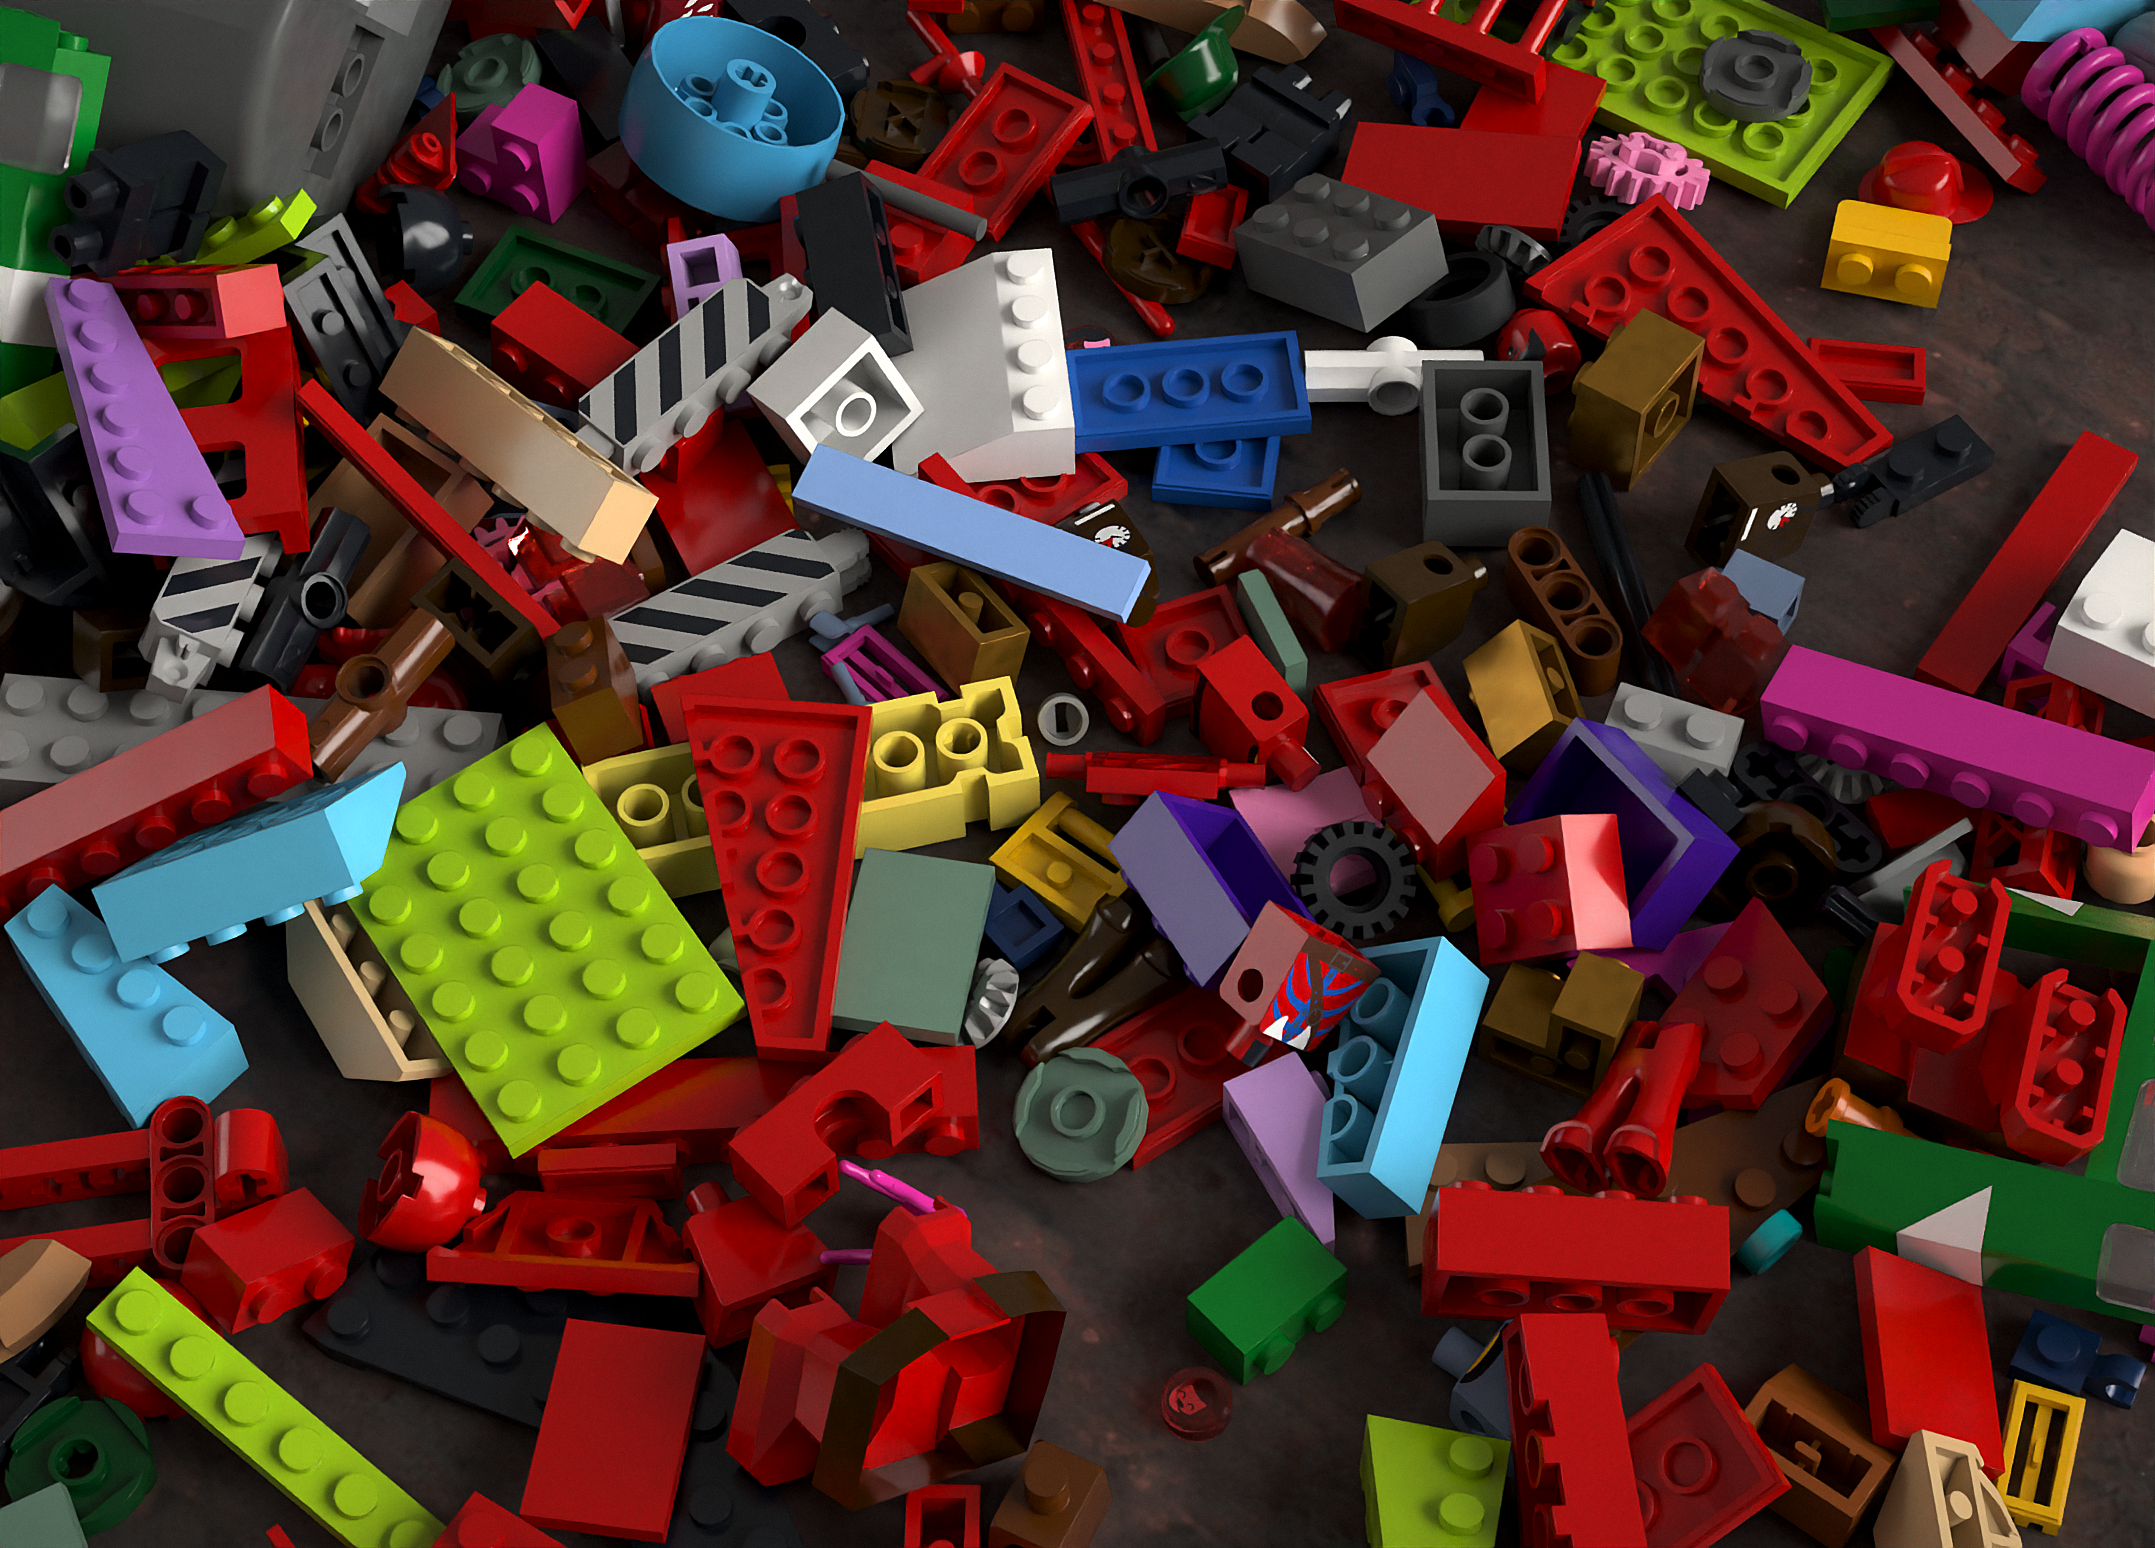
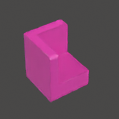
(2029, 651)

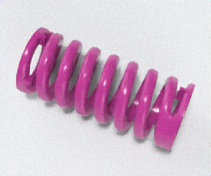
(2078, 106)

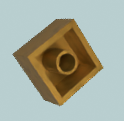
(1634, 398)

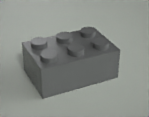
(1341, 251)
(1482, 451)

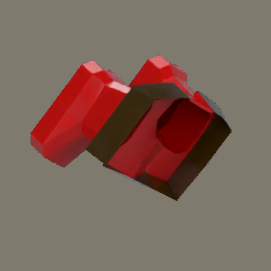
(1965, 1042)
(917, 1389)

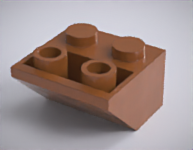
(1824, 1452)

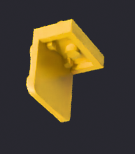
(1888, 253)

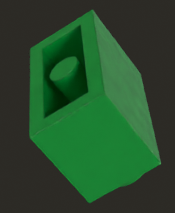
(1267, 1301)

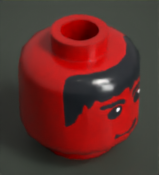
(1541, 337)

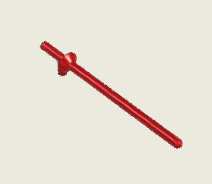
(962, 74)

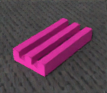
(877, 676)

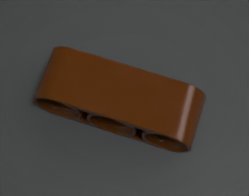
(1560, 600)

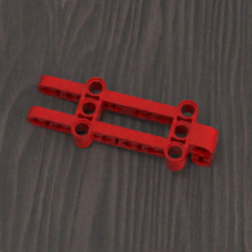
(229, 1164)

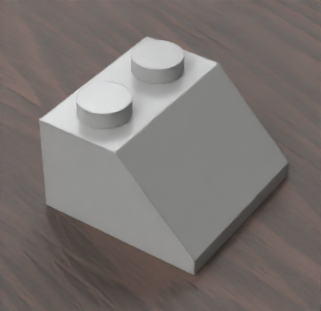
(1676, 731)

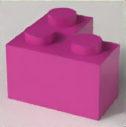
(526, 154)

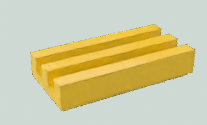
(2023, 1507)

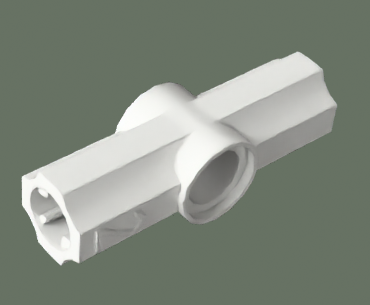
(1382, 375)

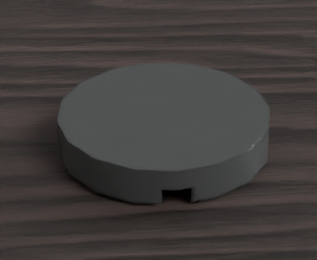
(1755, 76)

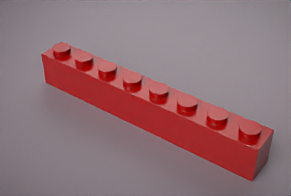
(706, 1102)

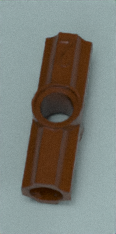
(393, 672)

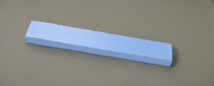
(972, 533)

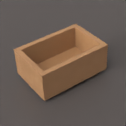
(397, 556)

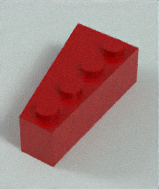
(561, 353)

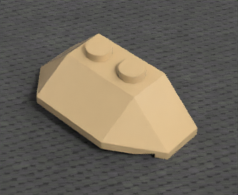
(357, 999)
(1943, 1500)

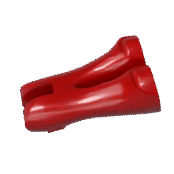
(1631, 1116)

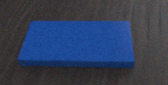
(1187, 391)

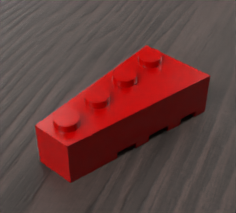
(1569, 1434)

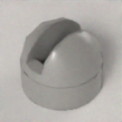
(1075, 715)

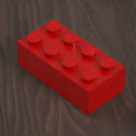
(1561, 1253)

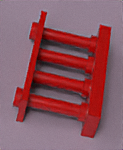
(1458, 47)

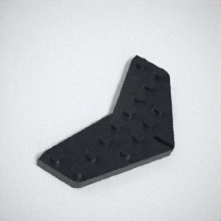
(500, 1354)

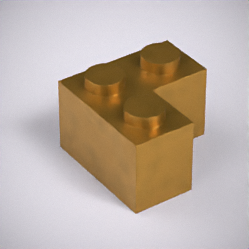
(1558, 1028)

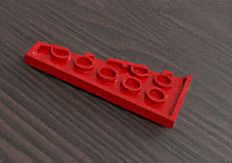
(1749, 355)
(783, 828)

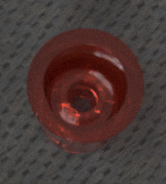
(1308, 585)

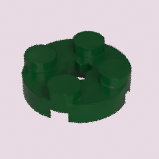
(85, 1428)

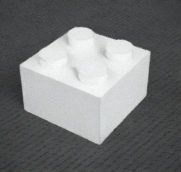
(835, 392)

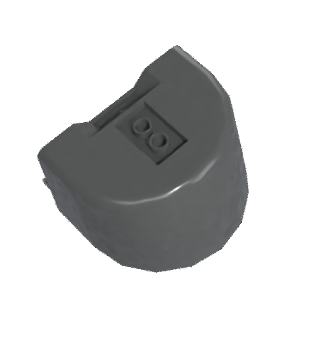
(267, 85)

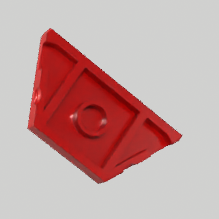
(1754, 1012)
(570, 1244)

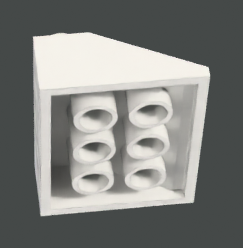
(988, 371)
(2110, 627)

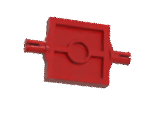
(1128, 775)

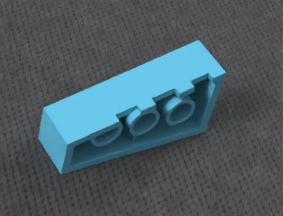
(127, 1019)
(1398, 1075)

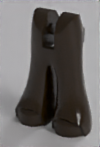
(1106, 943)

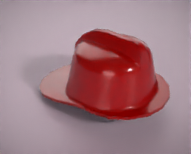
(1928, 181)

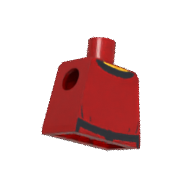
(1251, 714)

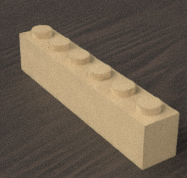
(518, 447)

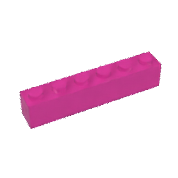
(1961, 748)

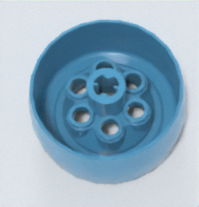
(729, 117)

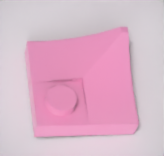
(1289, 818)

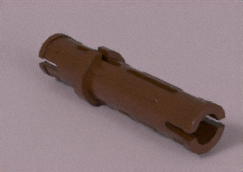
(1297, 515)

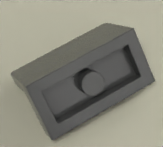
(1884, 886)

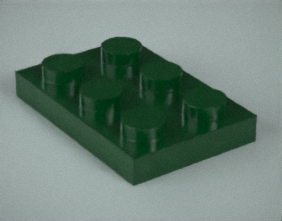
(596, 284)

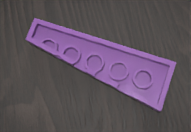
(138, 448)

